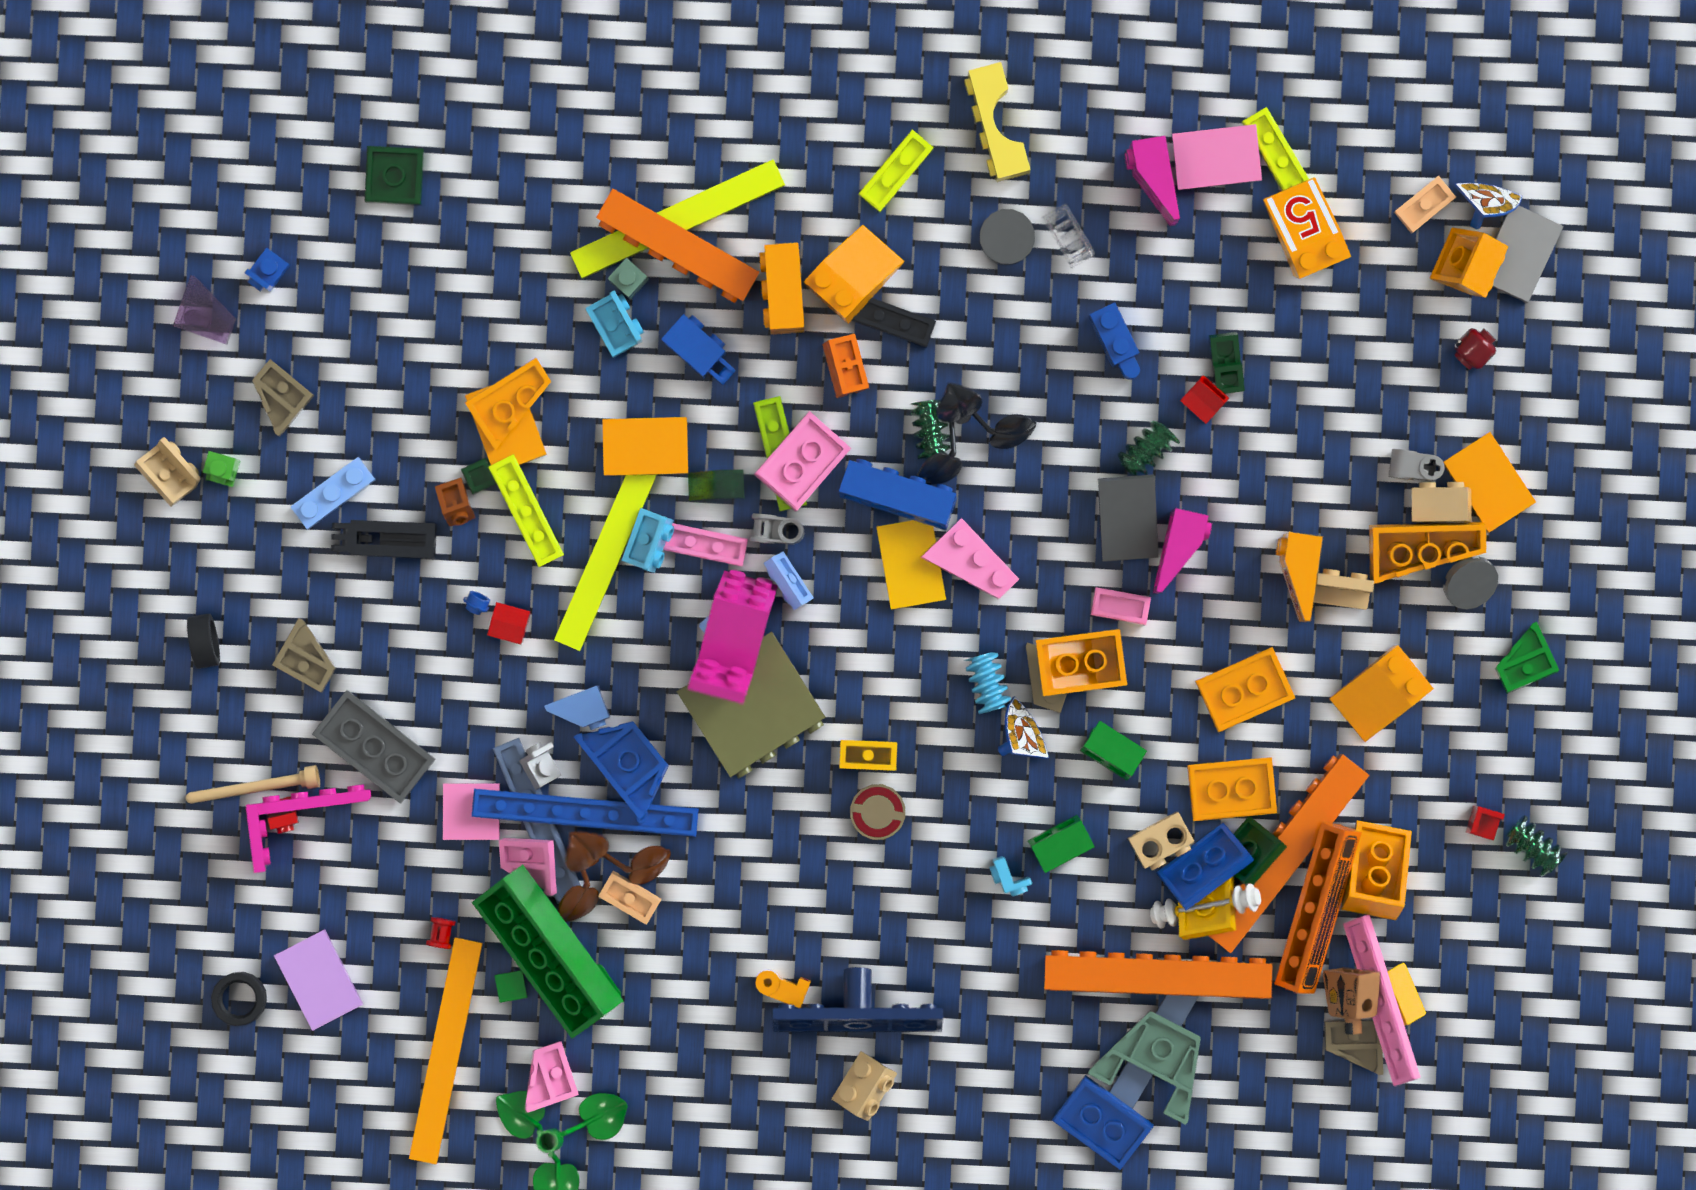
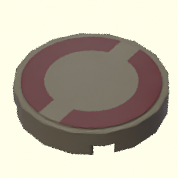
(877, 811)

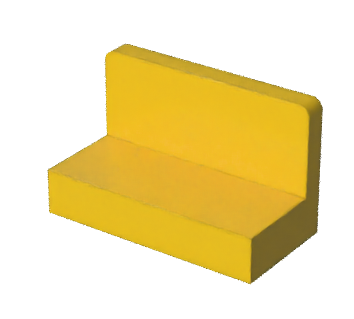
(1406, 994)

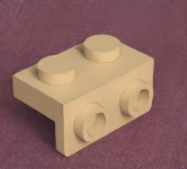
(168, 471)
(1343, 591)
(864, 1086)

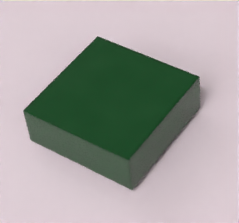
(478, 476)

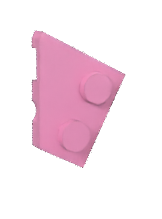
(535, 856)
(549, 1078)

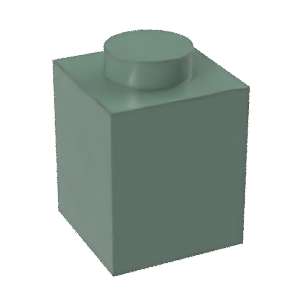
(628, 279)

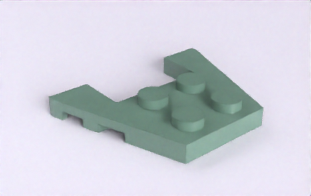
(1161, 1050)

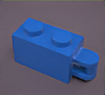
(1116, 340)
(698, 348)

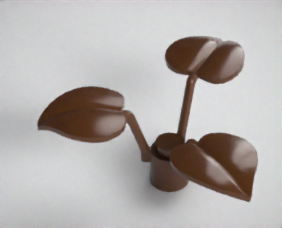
(585, 851)

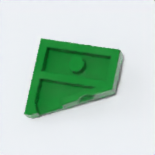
(1527, 661)

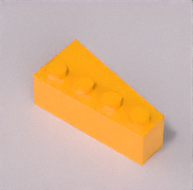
(1409, 548)

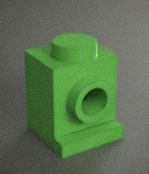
(221, 468)

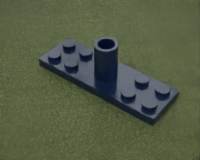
(857, 1012)

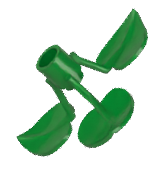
(601, 1114)

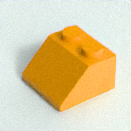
(1469, 261)

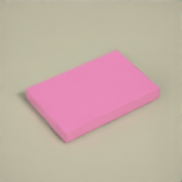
(1217, 157)
(802, 461)

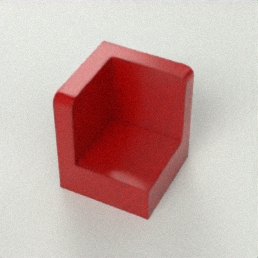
(1484, 822)

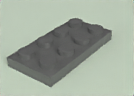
(373, 746)

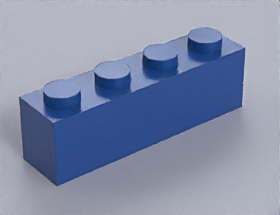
(898, 494)

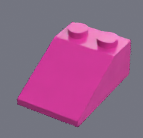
(1153, 173)
(1183, 537)

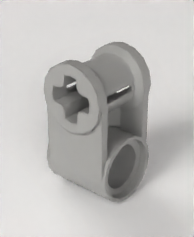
(1410, 465)
(774, 529)

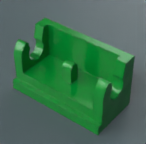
(1113, 750)
(1061, 843)

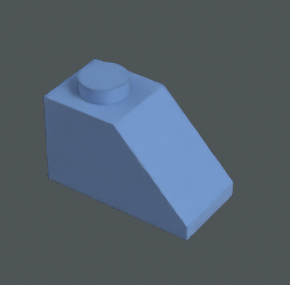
(582, 708)

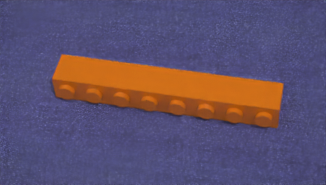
(1323, 804)
(1158, 977)

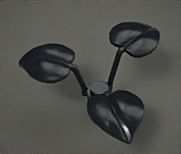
(958, 406)

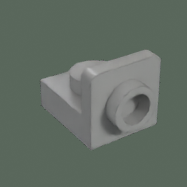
(540, 765)

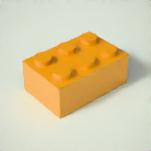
(782, 288)

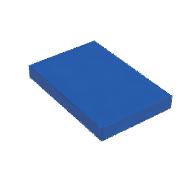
(1205, 866)
(1102, 1122)

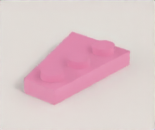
(971, 559)

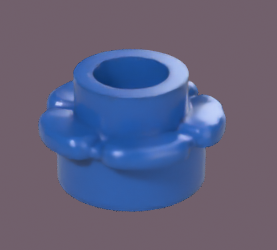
(476, 602)

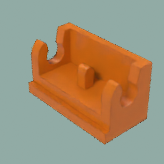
(845, 365)

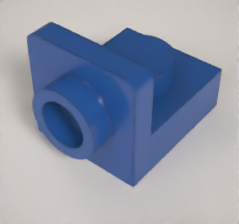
(266, 271)

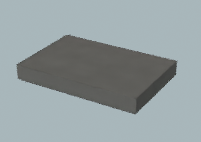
(1128, 517)

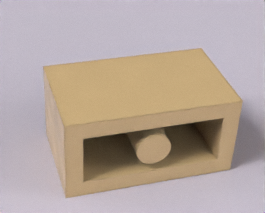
(1441, 504)

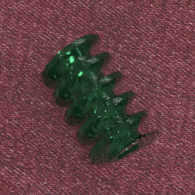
(930, 429)
(1147, 448)
(1534, 846)

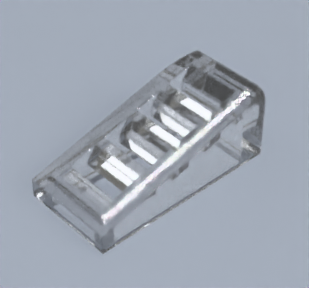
(1080, 255)

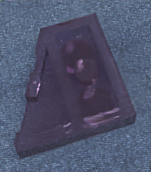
(203, 313)

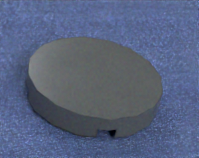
(1007, 237)
(1470, 582)

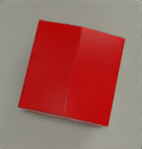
(1204, 399)
(509, 623)

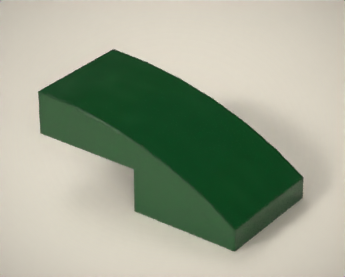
(1227, 362)

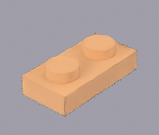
(1425, 204)
(629, 897)

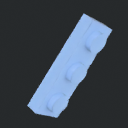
(333, 493)

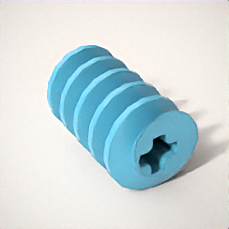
(987, 682)

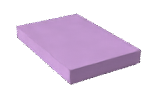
(318, 980)

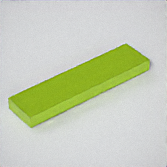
(773, 430)

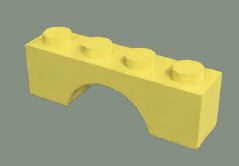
(1007, 156)

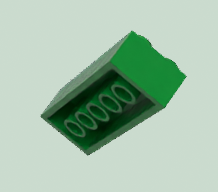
(547, 951)

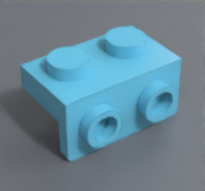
(614, 323)
(648, 540)
(1002, 875)

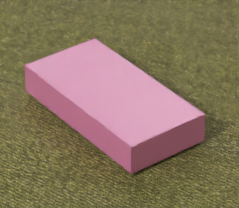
(1120, 606)

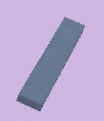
(518, 781)
(1134, 1079)

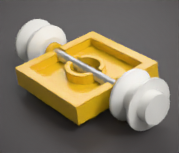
(1210, 915)

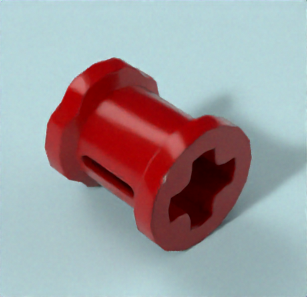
(440, 933)

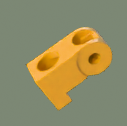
(774, 986)

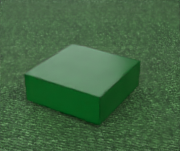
(511, 986)

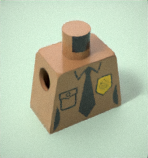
(1352, 995)

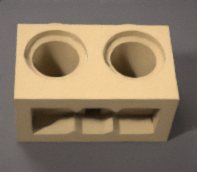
(1158, 833)

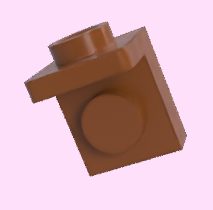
(454, 502)

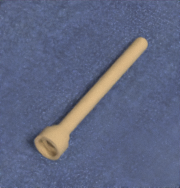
(306, 778)

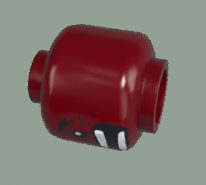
(1475, 348)

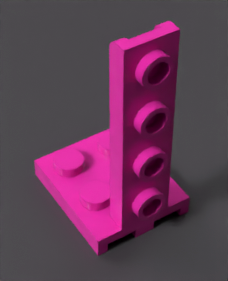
(298, 801)

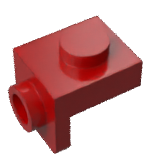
(283, 820)

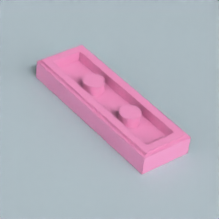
(707, 545)

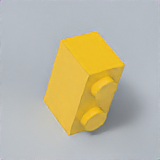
(868, 755)

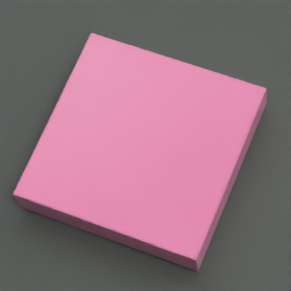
(458, 812)

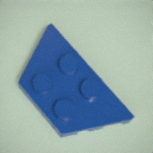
(627, 763)

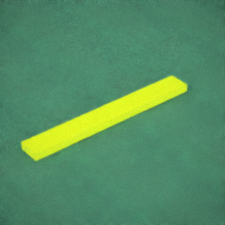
(685, 214)
(604, 560)

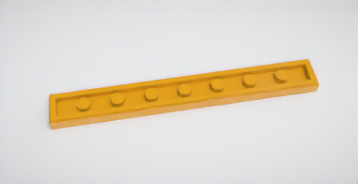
(445, 1050)

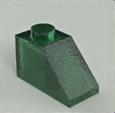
(716, 485)

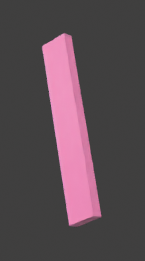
(1388, 1017)

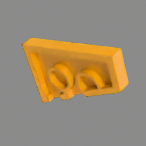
(507, 400)

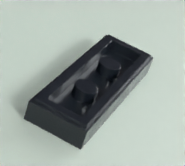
(896, 322)

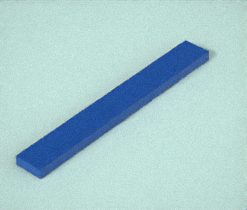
(582, 812)

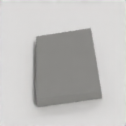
(1530, 246)

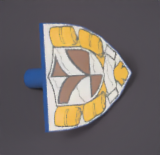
(1488, 201)
(1022, 733)

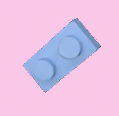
(788, 580)

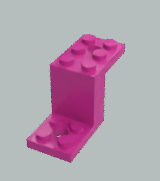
(733, 636)

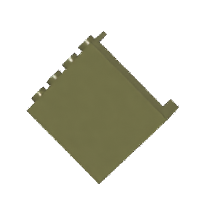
(771, 715)

